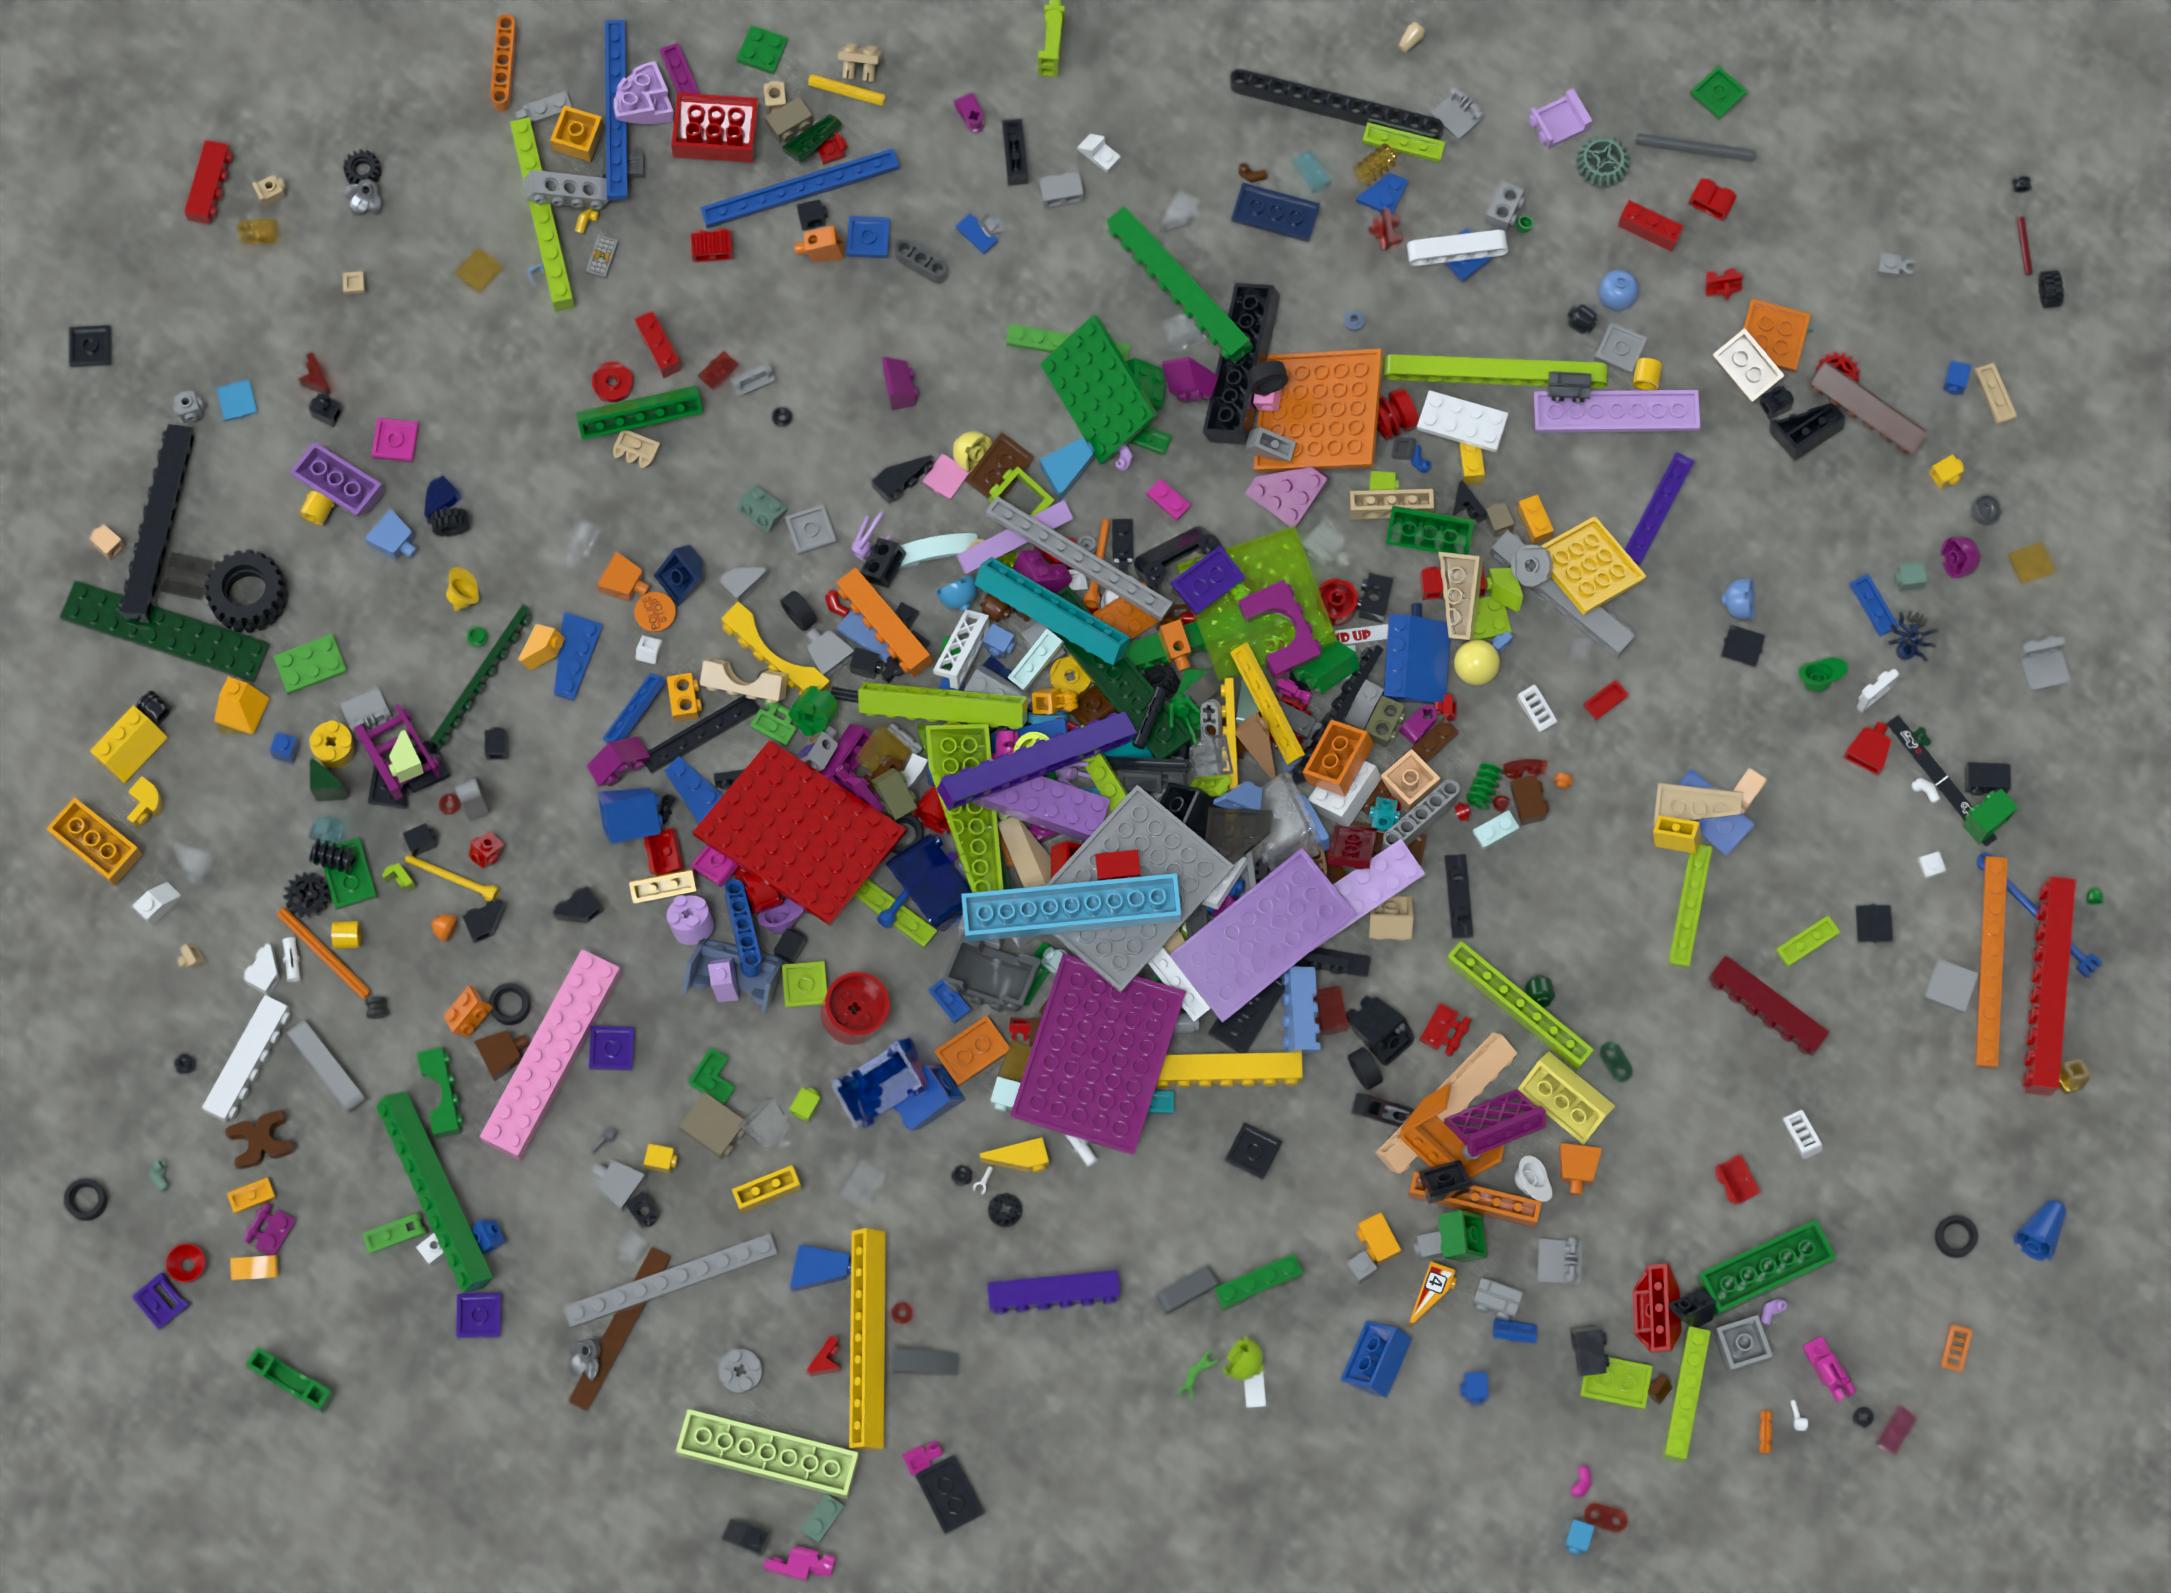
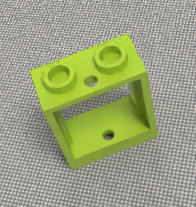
(1017, 472)

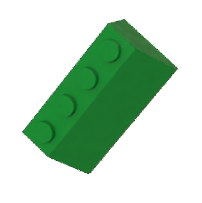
(1429, 531)

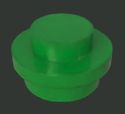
(477, 636)

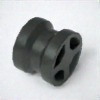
(376, 1007)

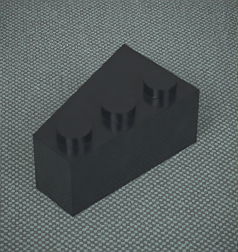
(1807, 430)

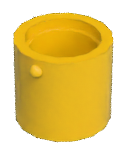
(1647, 374)
(316, 508)
(346, 934)

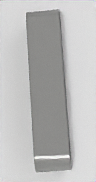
(1425, 810)
(326, 1066)

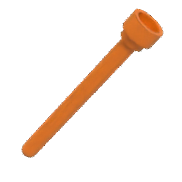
(1092, 597)

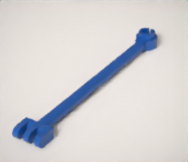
(2085, 961)

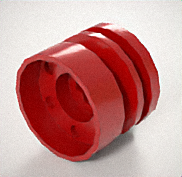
(1396, 412)

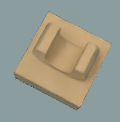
(191, 956)

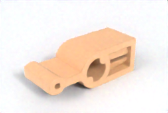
(1751, 785)

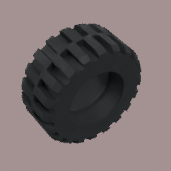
(238, 567)

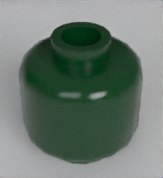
(1540, 990)

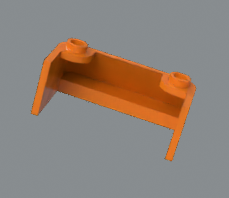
(1436, 1142)

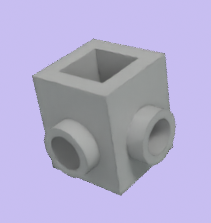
(188, 406)

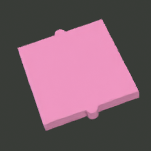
(945, 477)

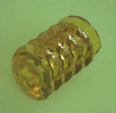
(1374, 163)

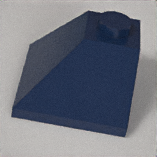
(680, 573)

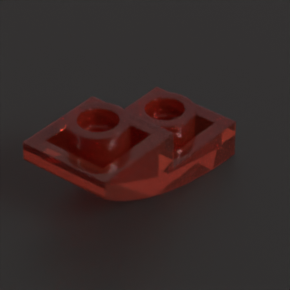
(1516, 768)

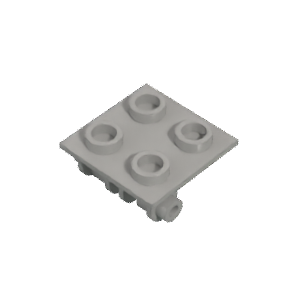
(1458, 113)
(366, 710)
(1560, 1261)

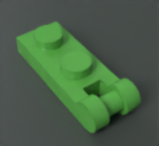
(394, 1233)

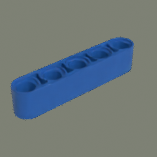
(742, 936)

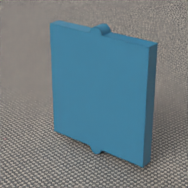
(236, 400)

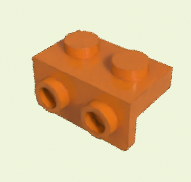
(467, 1012)

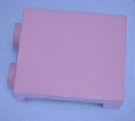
(1560, 120)

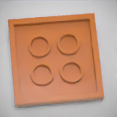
(1778, 332)

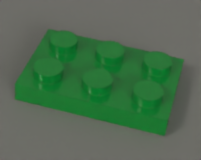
(353, 888)

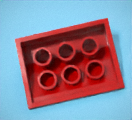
(714, 127)

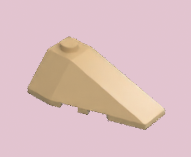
(1026, 853)

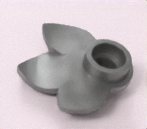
(363, 200)
(585, 1358)

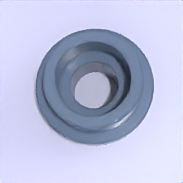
(1354, 325)

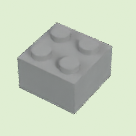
(1742, 1344)

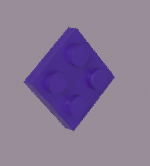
(611, 1048)
(478, 1315)

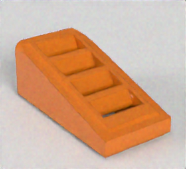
(1948, 1345)

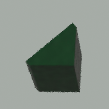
(324, 784)

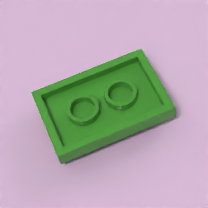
(310, 664)

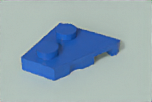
(1384, 193)

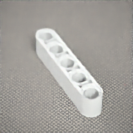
(1457, 247)

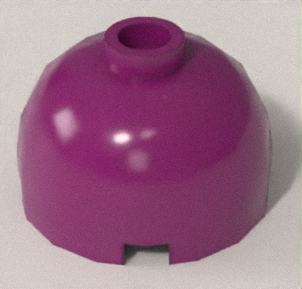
(1961, 556)

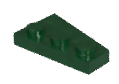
(812, 138)

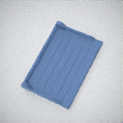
(856, 631)

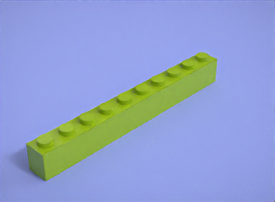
(543, 220)

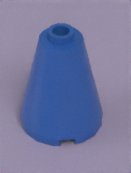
(2042, 1231)

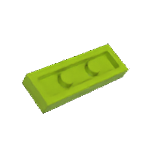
(1212, 785)
(1807, 941)

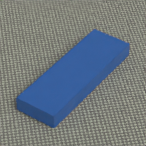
(1873, 605)

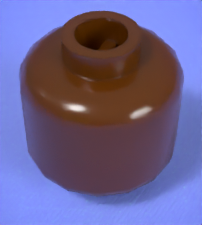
(995, 608)

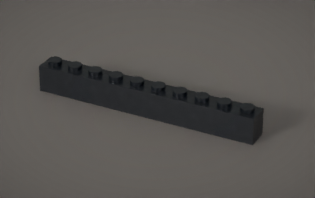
(157, 523)

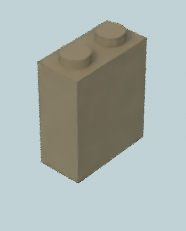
(712, 1126)

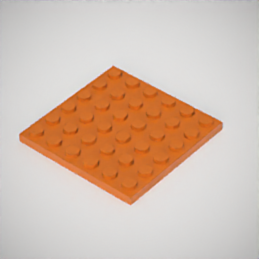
(1326, 410)

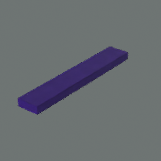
(1658, 507)

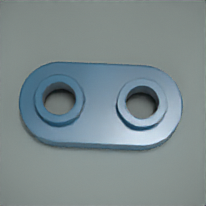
(1040, 718)

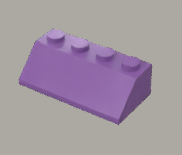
(337, 480)

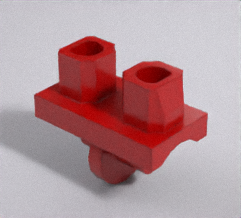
(1723, 285)

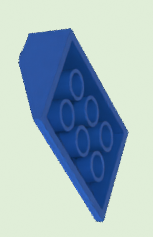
(1416, 659)

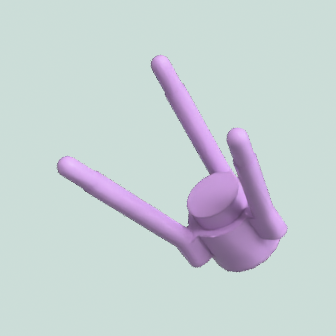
(861, 546)
(1070, 772)

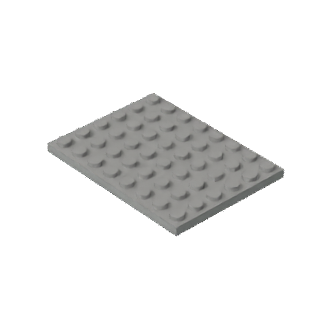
(1163, 848)

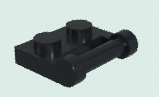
(381, 795)

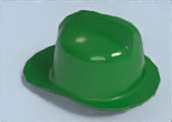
(1820, 674)

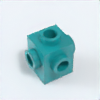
(1384, 813)

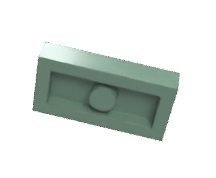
(822, 1518)

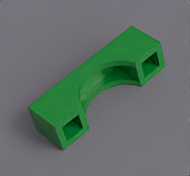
(444, 1118)
(1262, 1279)
(290, 1380)

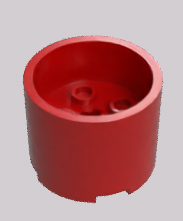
(867, 997)

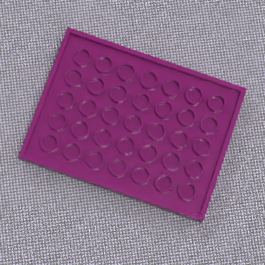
(1097, 1056)

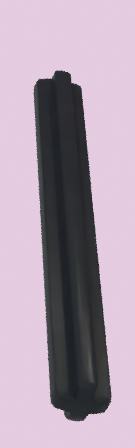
(1149, 764)

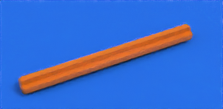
(321, 951)

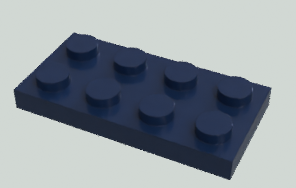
(1275, 212)

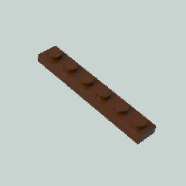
(1425, 748)

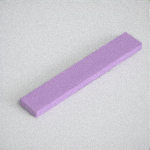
(1008, 540)

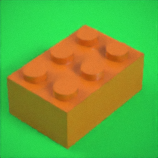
(1338, 758)

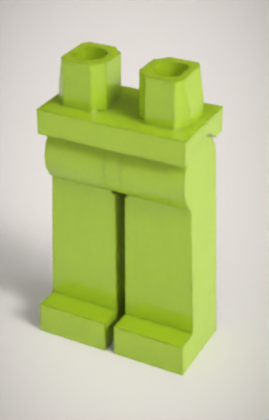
(1054, 23)

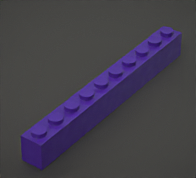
(1036, 760)

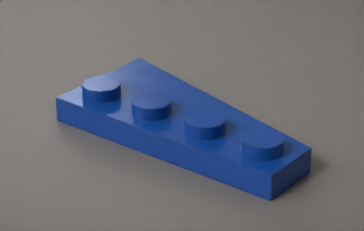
(693, 788)

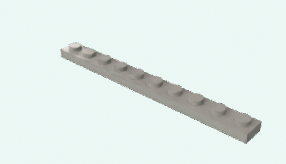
(1079, 558)
(670, 1280)

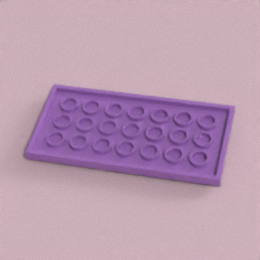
(1262, 934)

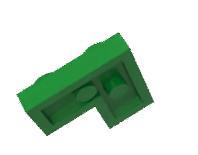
(706, 1077)

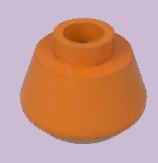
(444, 926)

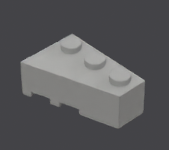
(990, 682)

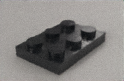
(949, 1494)

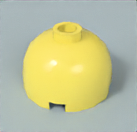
(970, 449)

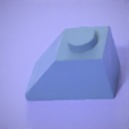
(1241, 797)

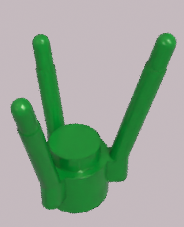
(1180, 706)

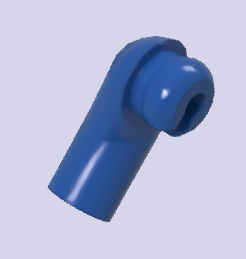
(1418, 462)

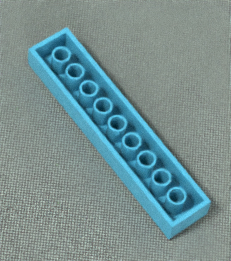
(1071, 907)

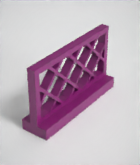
(1500, 1131)

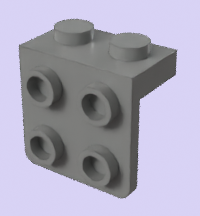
(2044, 663)

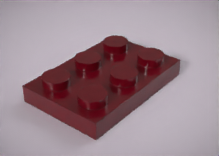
(1352, 847)

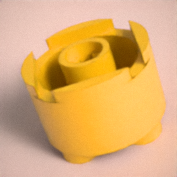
(332, 733)

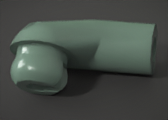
(157, 1173)

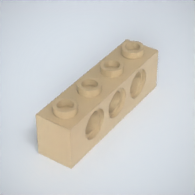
(1378, 503)

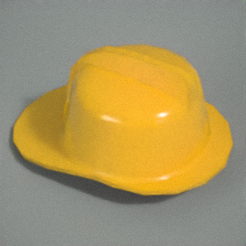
(462, 588)

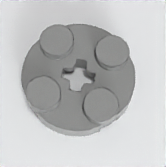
(1543, 568)
(738, 1358)

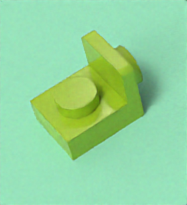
(403, 879)

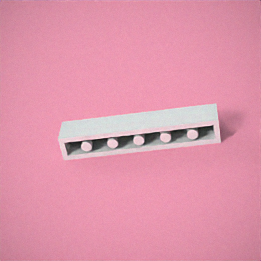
(246, 1059)

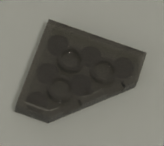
(1237, 830)

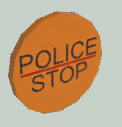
(655, 612)

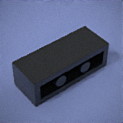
(1014, 152)

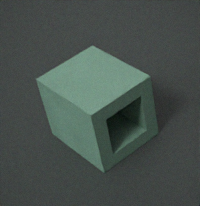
(1911, 576)

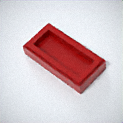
(1606, 700)

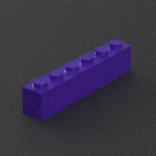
(1053, 1291)

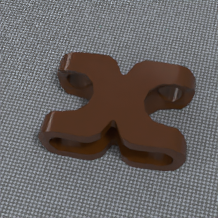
(260, 1140)

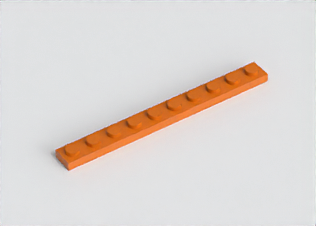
(1991, 962)

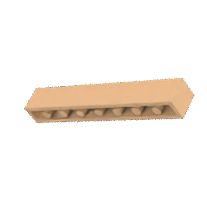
(1466, 1083)

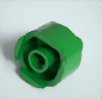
(814, 710)

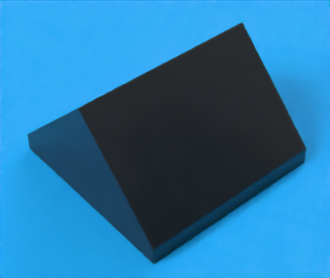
(1445, 1181)

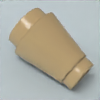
(1411, 36)

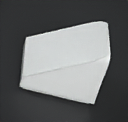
(648, 649)

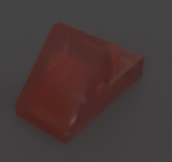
(315, 379)

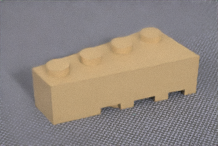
(1461, 592)

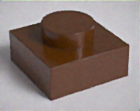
(1659, 1389)

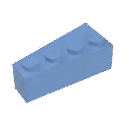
(1300, 1011)

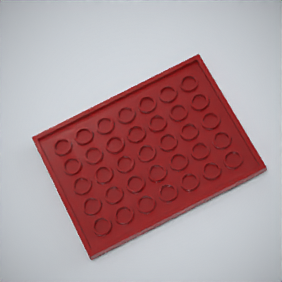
(799, 832)

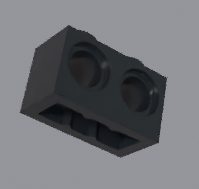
(883, 562)

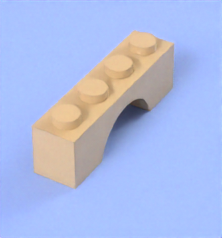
(718, 675)

